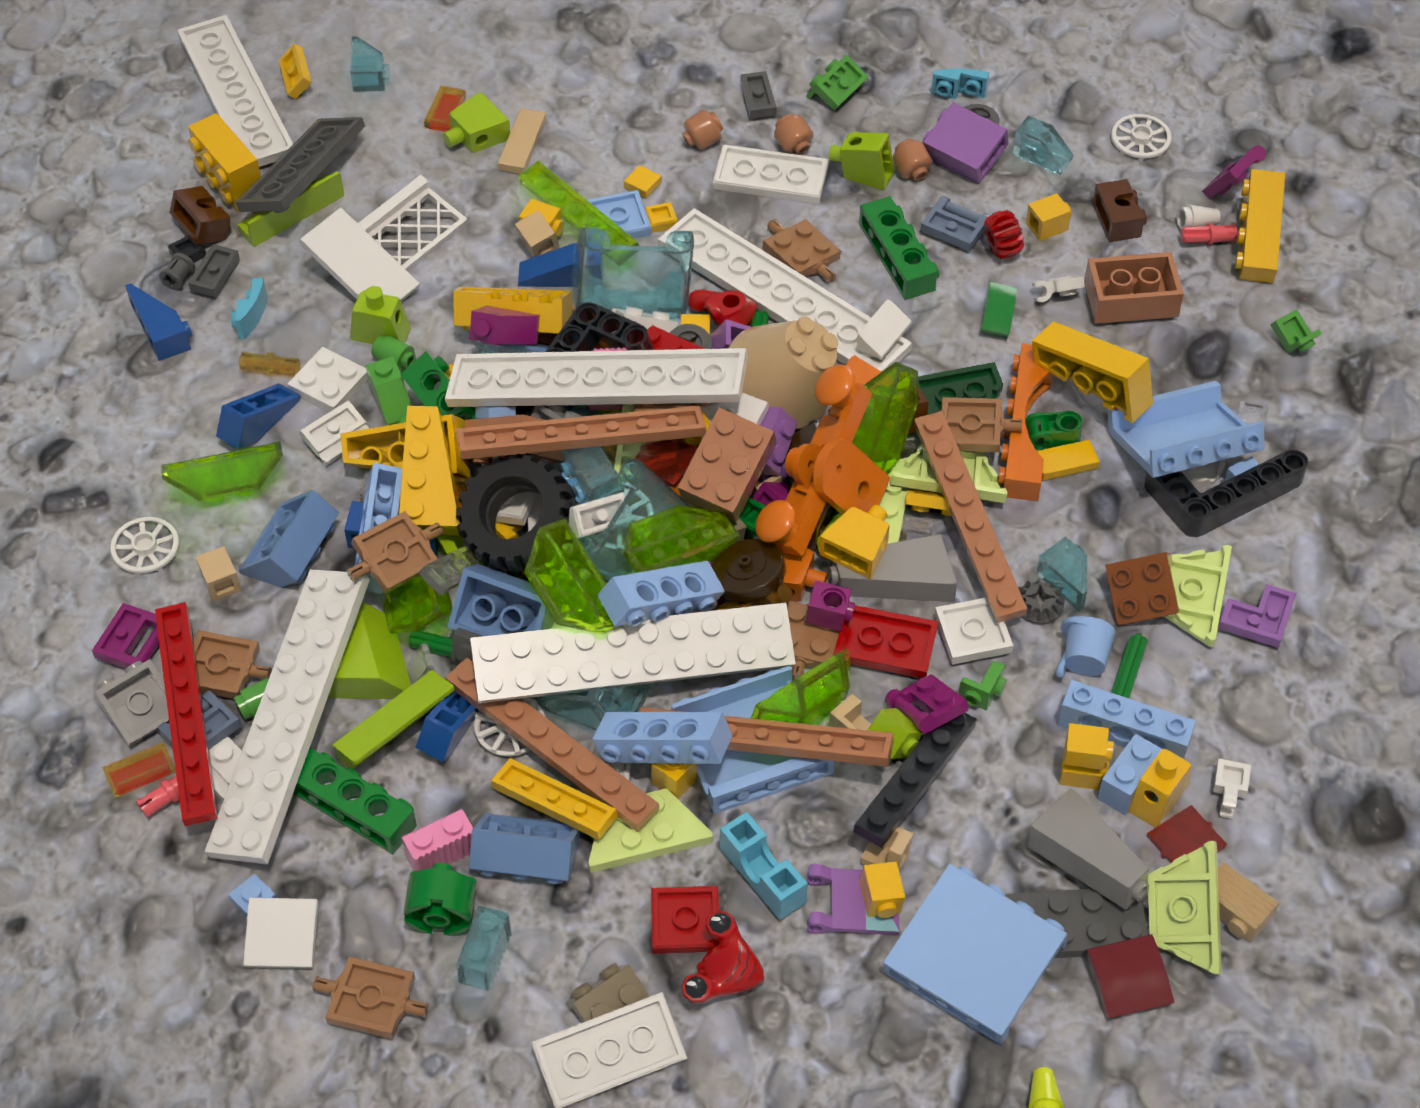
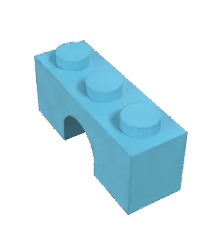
(774, 882)

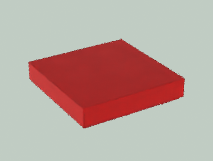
(681, 918)

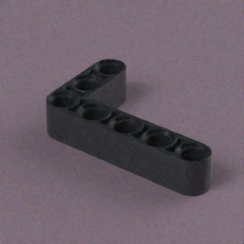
(595, 332)
(1202, 512)

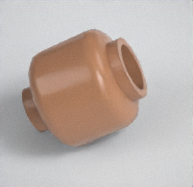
(702, 130)
(793, 134)
(912, 159)

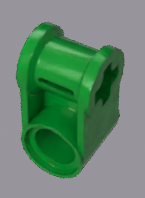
(1054, 429)

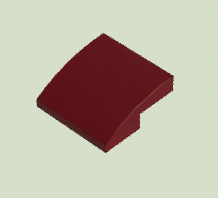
(1130, 976)

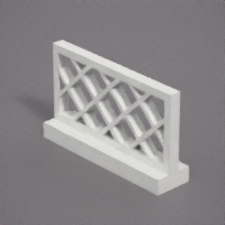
(403, 205)

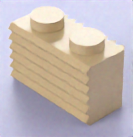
(1243, 904)

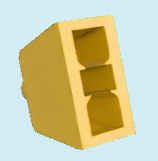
(857, 540)
(1165, 777)

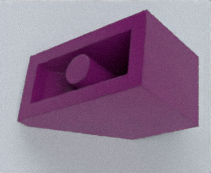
(503, 326)

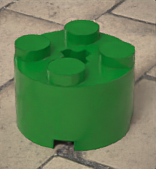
(439, 900)

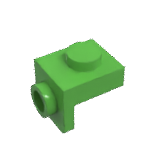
(1294, 332)
(982, 694)

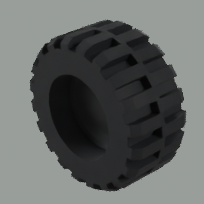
(491, 490)

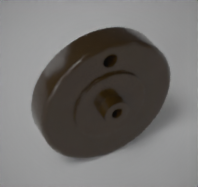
(749, 570)

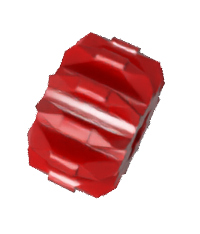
(1004, 234)

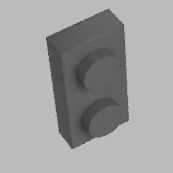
(758, 94)
(213, 270)

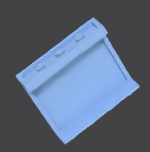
(1185, 431)
(742, 774)
(975, 952)

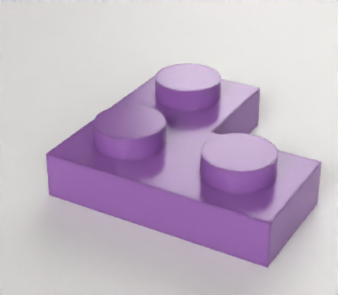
(1260, 623)

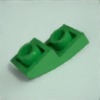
(998, 310)

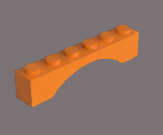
(1024, 464)

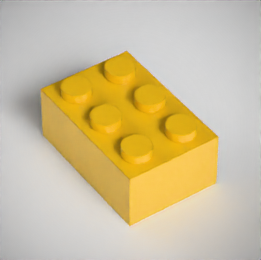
(223, 158)

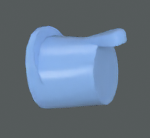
(1087, 645)

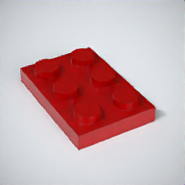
(888, 641)

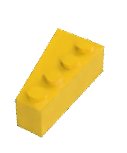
(1260, 226)
(551, 305)
(1096, 368)
(386, 446)
(427, 474)

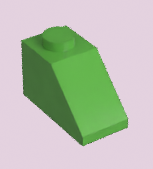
(388, 389)

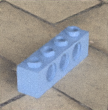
(379, 504)
(661, 593)
(1125, 717)
(662, 737)

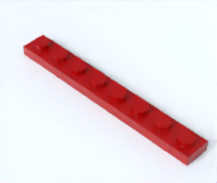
(185, 715)

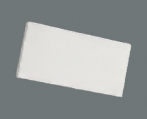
(770, 174)
(356, 257)
(608, 1050)

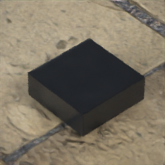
(187, 247)

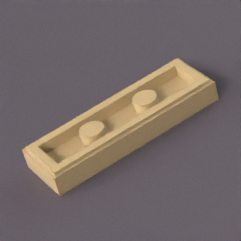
(522, 141)

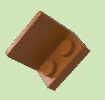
(1142, 588)

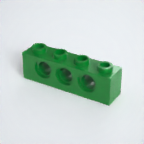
(898, 247)
(423, 376)
(358, 813)

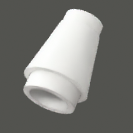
(1197, 216)

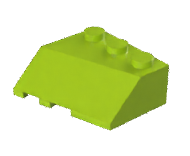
(371, 661)

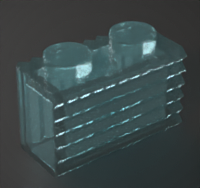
(591, 472)
(484, 948)

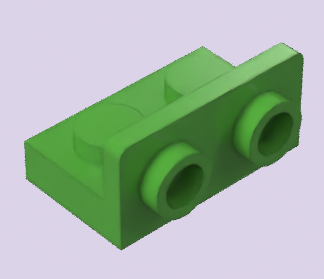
(838, 82)

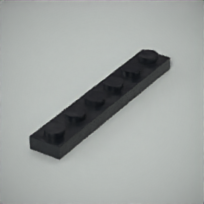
(912, 779)

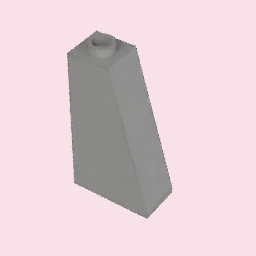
(906, 571)
(1089, 850)

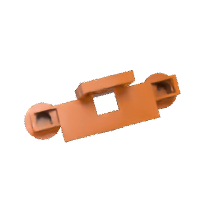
(825, 468)

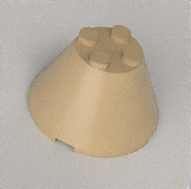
(786, 364)

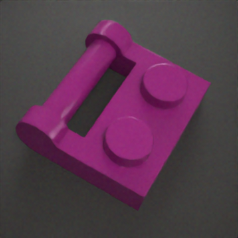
(1234, 172)
(123, 635)
(932, 696)

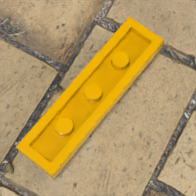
(554, 798)

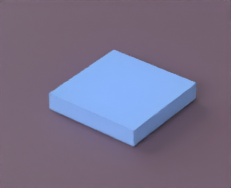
(626, 211)

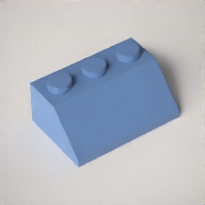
(290, 540)
(496, 604)
(524, 848)

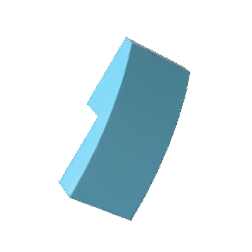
(955, 81)
(250, 309)

